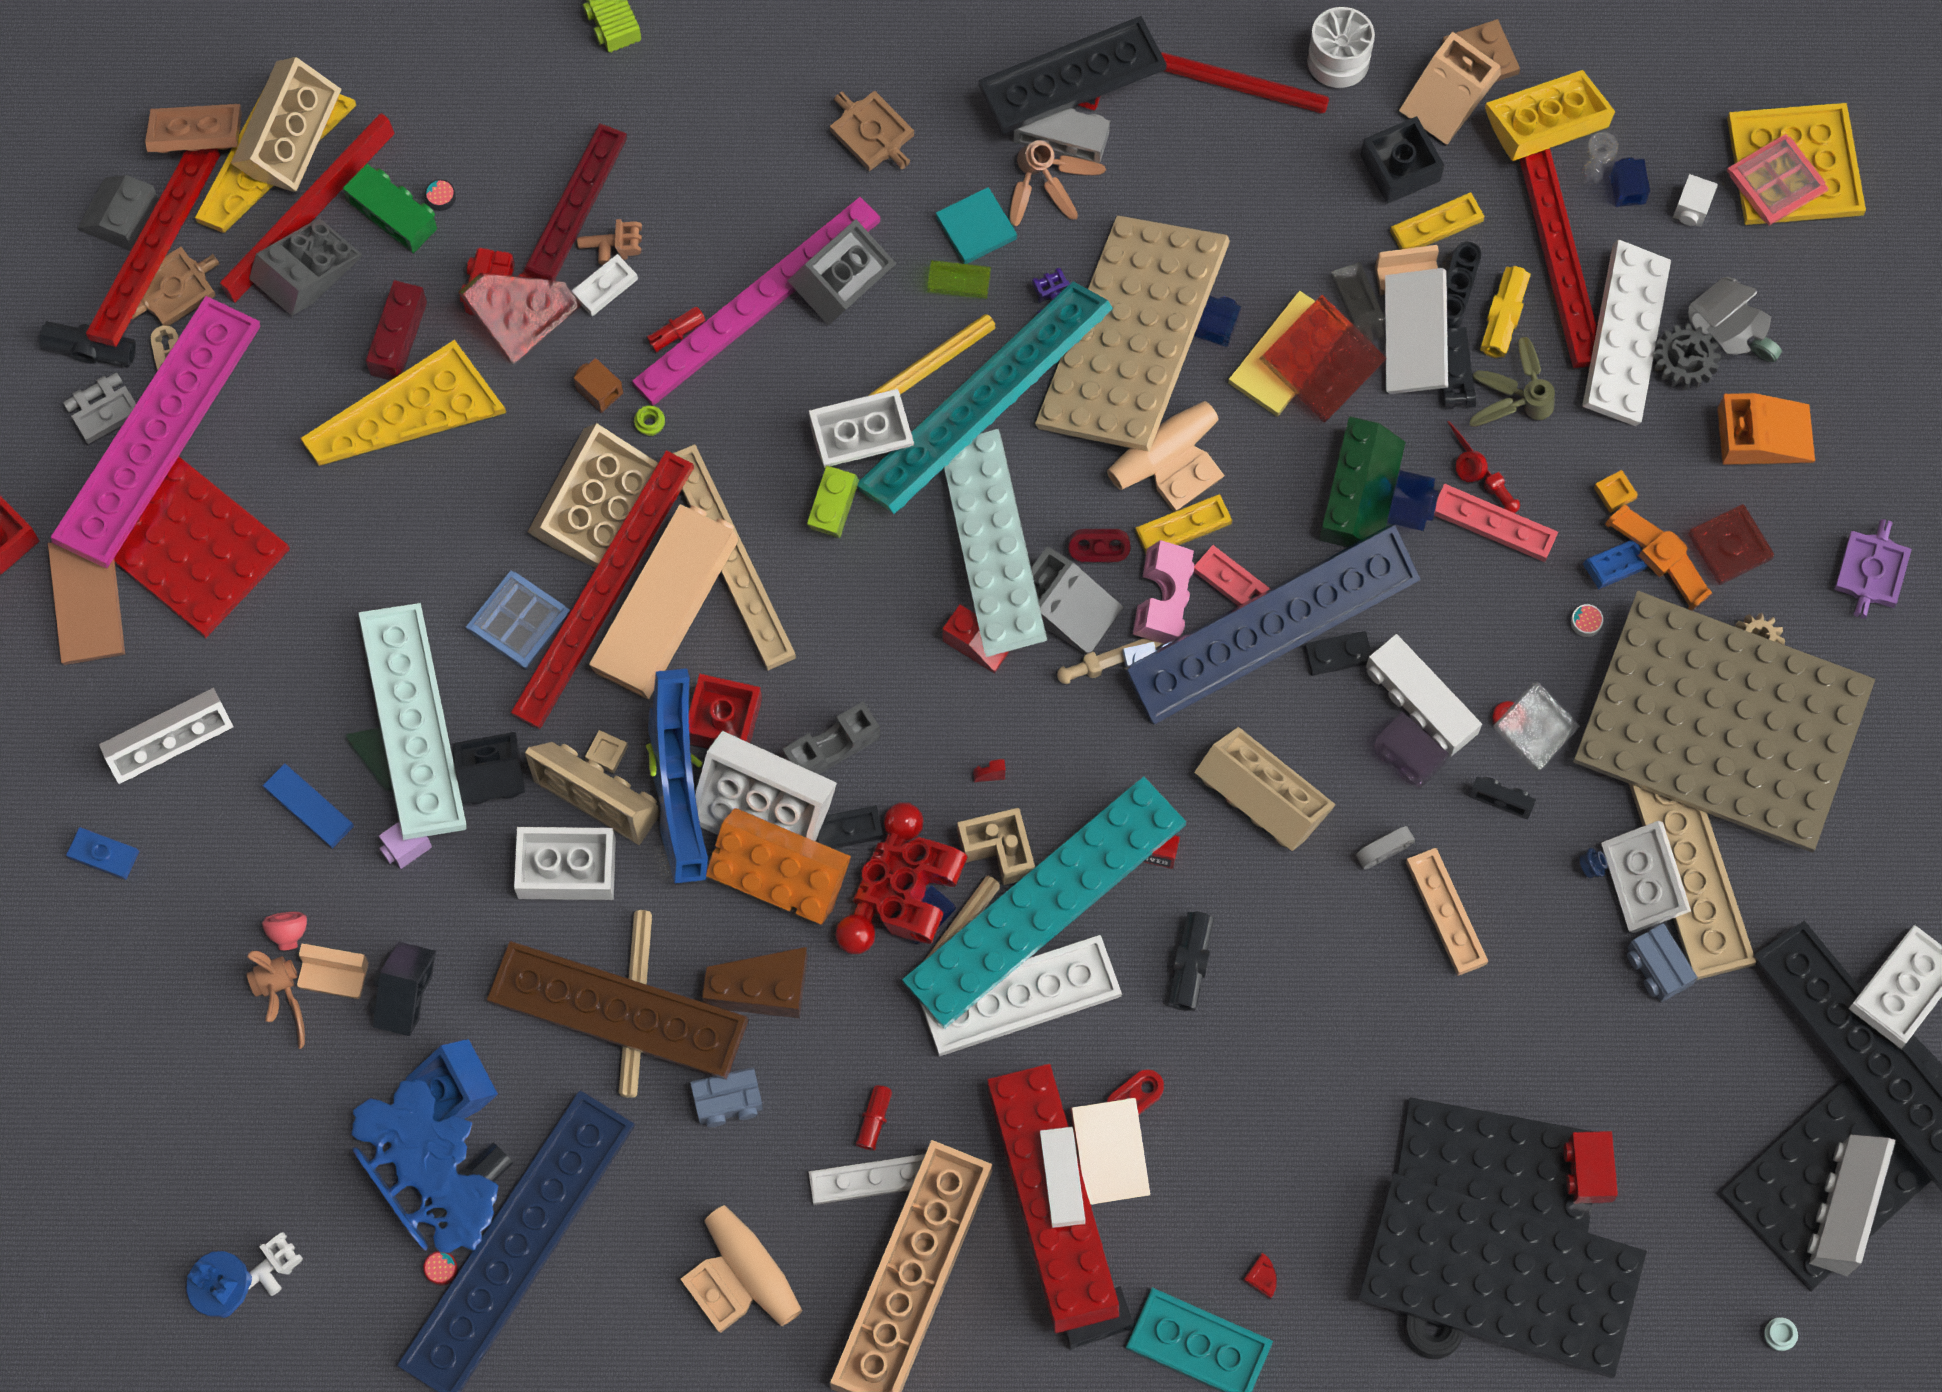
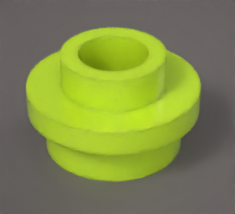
(649, 412)

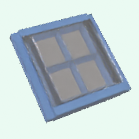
(518, 619)

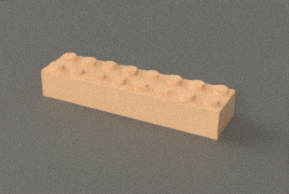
(912, 1272)

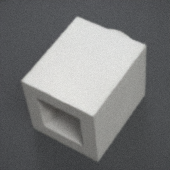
(1695, 201)

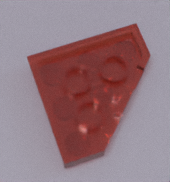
(518, 309)

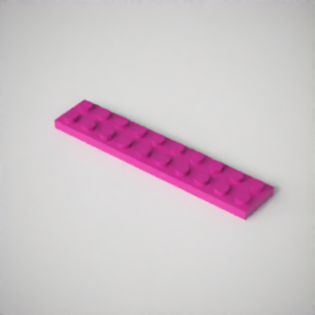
(155, 432)

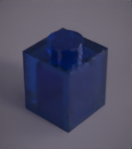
(1630, 182)

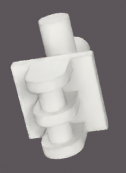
(276, 1261)

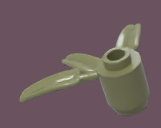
(1538, 394)

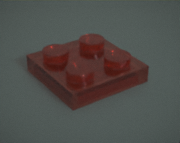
(1731, 544)

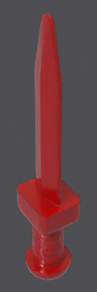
(1494, 483)

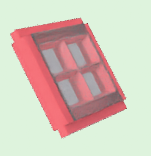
(1777, 179)

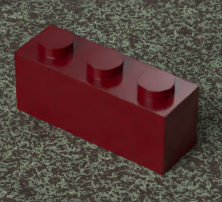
(396, 330)

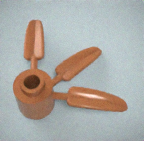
(1037, 158)
(270, 978)

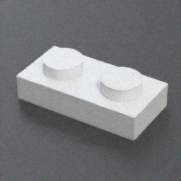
(604, 285)

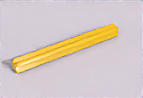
(939, 356)

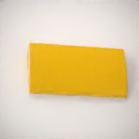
(1549, 115)

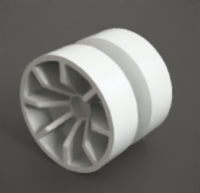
(1340, 47)

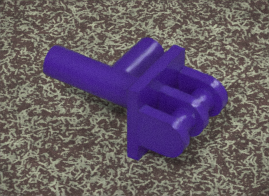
(1049, 280)

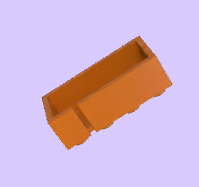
(778, 865)

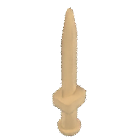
(1093, 665)

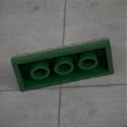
(1362, 483)

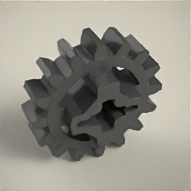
(1691, 343)

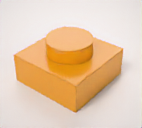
(1615, 491)

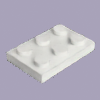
(1646, 876)

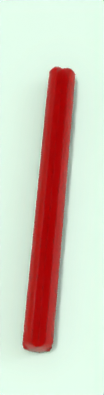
(1245, 83)

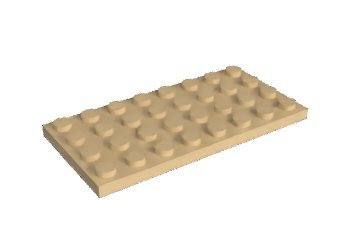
(1127, 365)

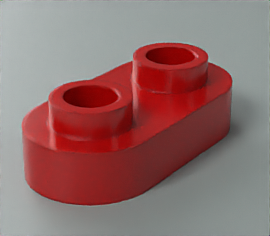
(1133, 1089)

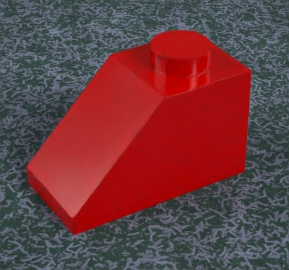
(964, 635)

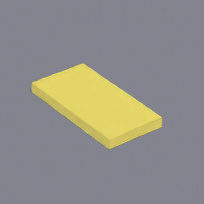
(1254, 377)

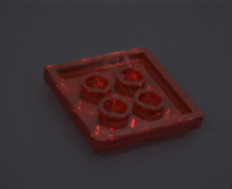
(1323, 358)

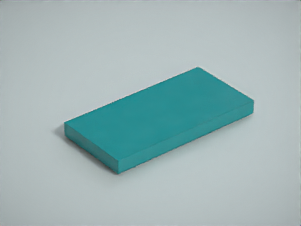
(1198, 1344)

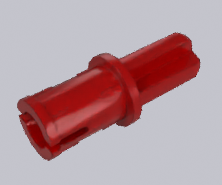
(676, 329)
(874, 1118)

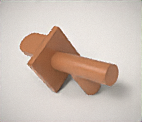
(619, 240)

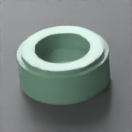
(1766, 349)

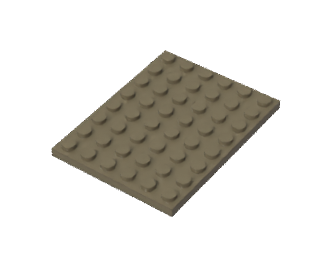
(1724, 721)

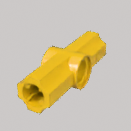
(1505, 312)

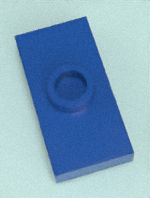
(1615, 564)
(102, 853)

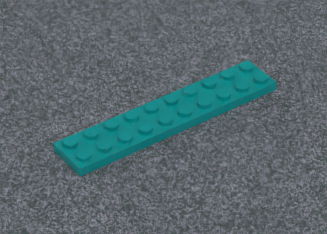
(984, 396)
(1044, 902)

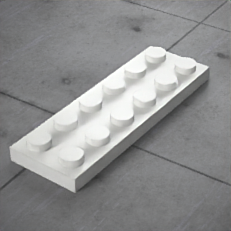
(1626, 333)
(1033, 994)

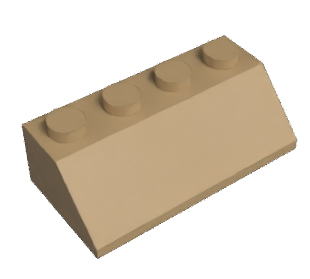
(286, 124)
(1264, 788)

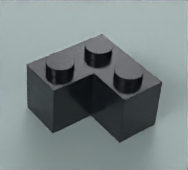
(401, 988)

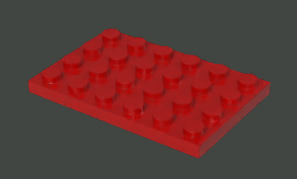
(198, 549)

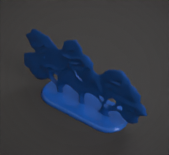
(426, 1159)

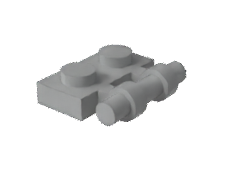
(104, 415)

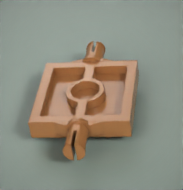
(871, 130)
(177, 287)

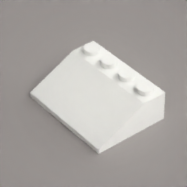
(761, 785)

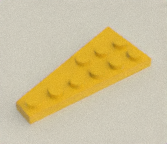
(236, 191)
(421, 401)

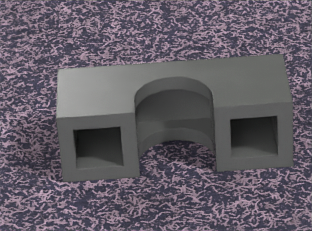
(849, 734)

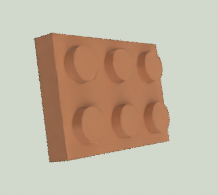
(193, 128)

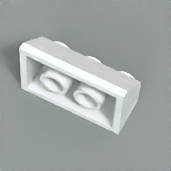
(860, 428)

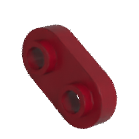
(1099, 548)

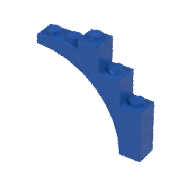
(674, 778)

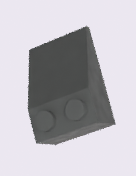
(841, 272)

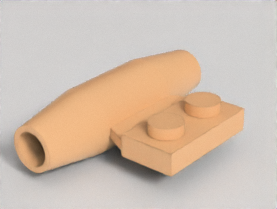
(1175, 462)
(742, 1274)

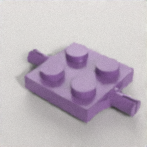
(1872, 569)

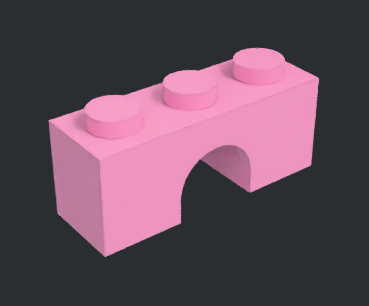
(1171, 569)

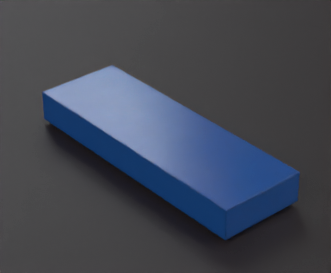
(308, 806)

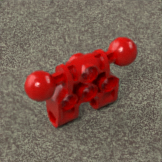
(897, 861)

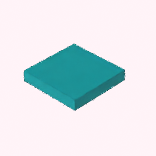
(976, 225)

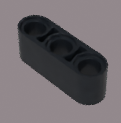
(1463, 274)

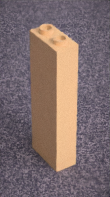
(664, 600)

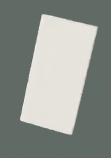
(1416, 331)
(1903, 988)

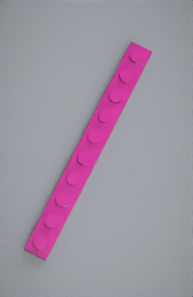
(743, 310)

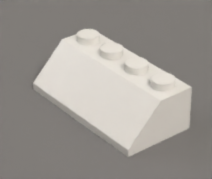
(1850, 1203)

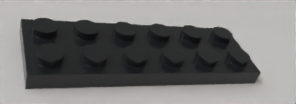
(1072, 74)

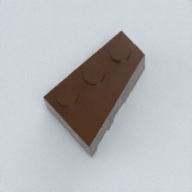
(759, 984)

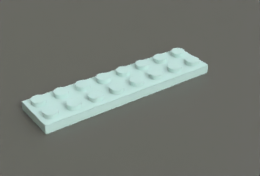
(994, 546)
(412, 721)

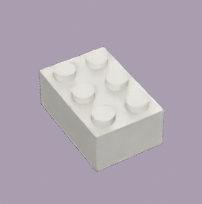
(565, 863)

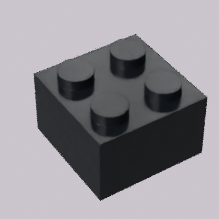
(1402, 160)

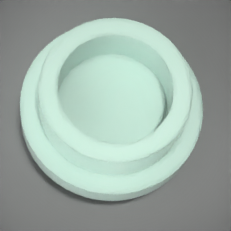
(1781, 1334)

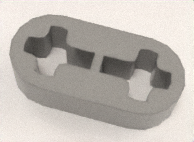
(1385, 847)

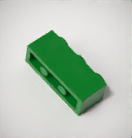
(390, 207)

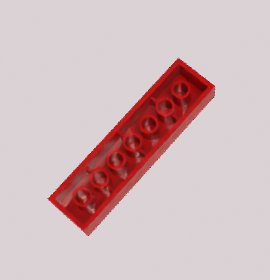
(1066, 1257)

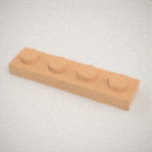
(1446, 911)

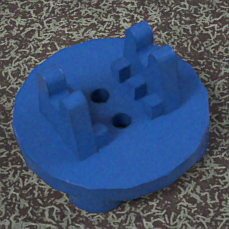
(229, 1290)

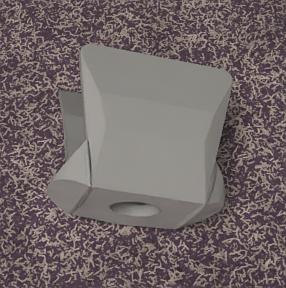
(1727, 317)

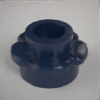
(1593, 863)

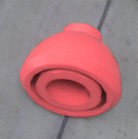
(285, 928)

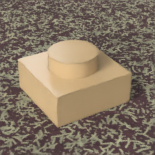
(606, 751)

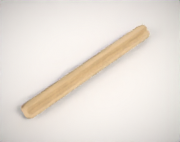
(638, 972)

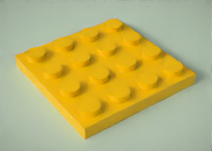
(1825, 140)

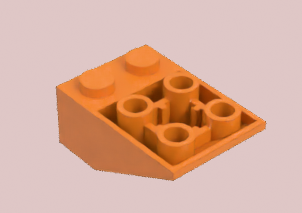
(1764, 430)

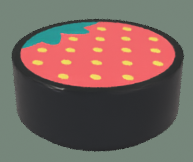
(440, 194)

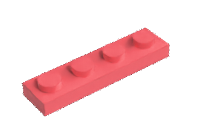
(1495, 523)

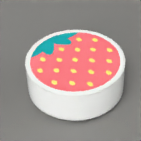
(1587, 620)

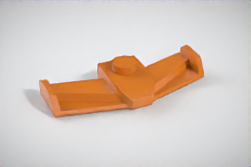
(1662, 553)

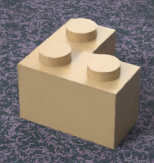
(998, 836)

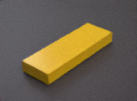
(1438, 223)
(1185, 523)

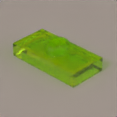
(959, 279)

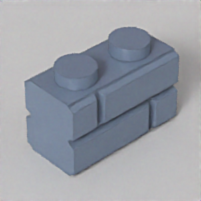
(1661, 963)
(722, 1099)

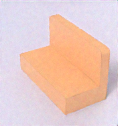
(1404, 261)
(332, 971)

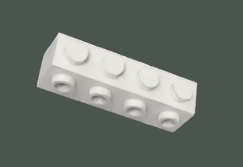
(1422, 695)
(165, 736)

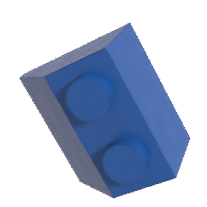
(455, 1080)

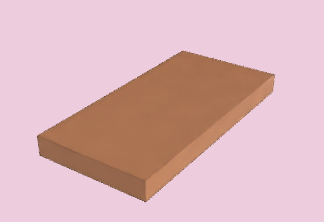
(85, 607)

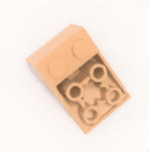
(1450, 88)

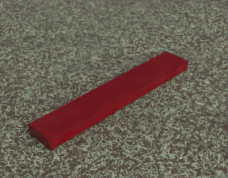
(576, 203)

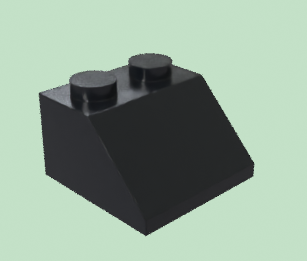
(489, 768)

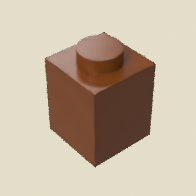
(597, 385)

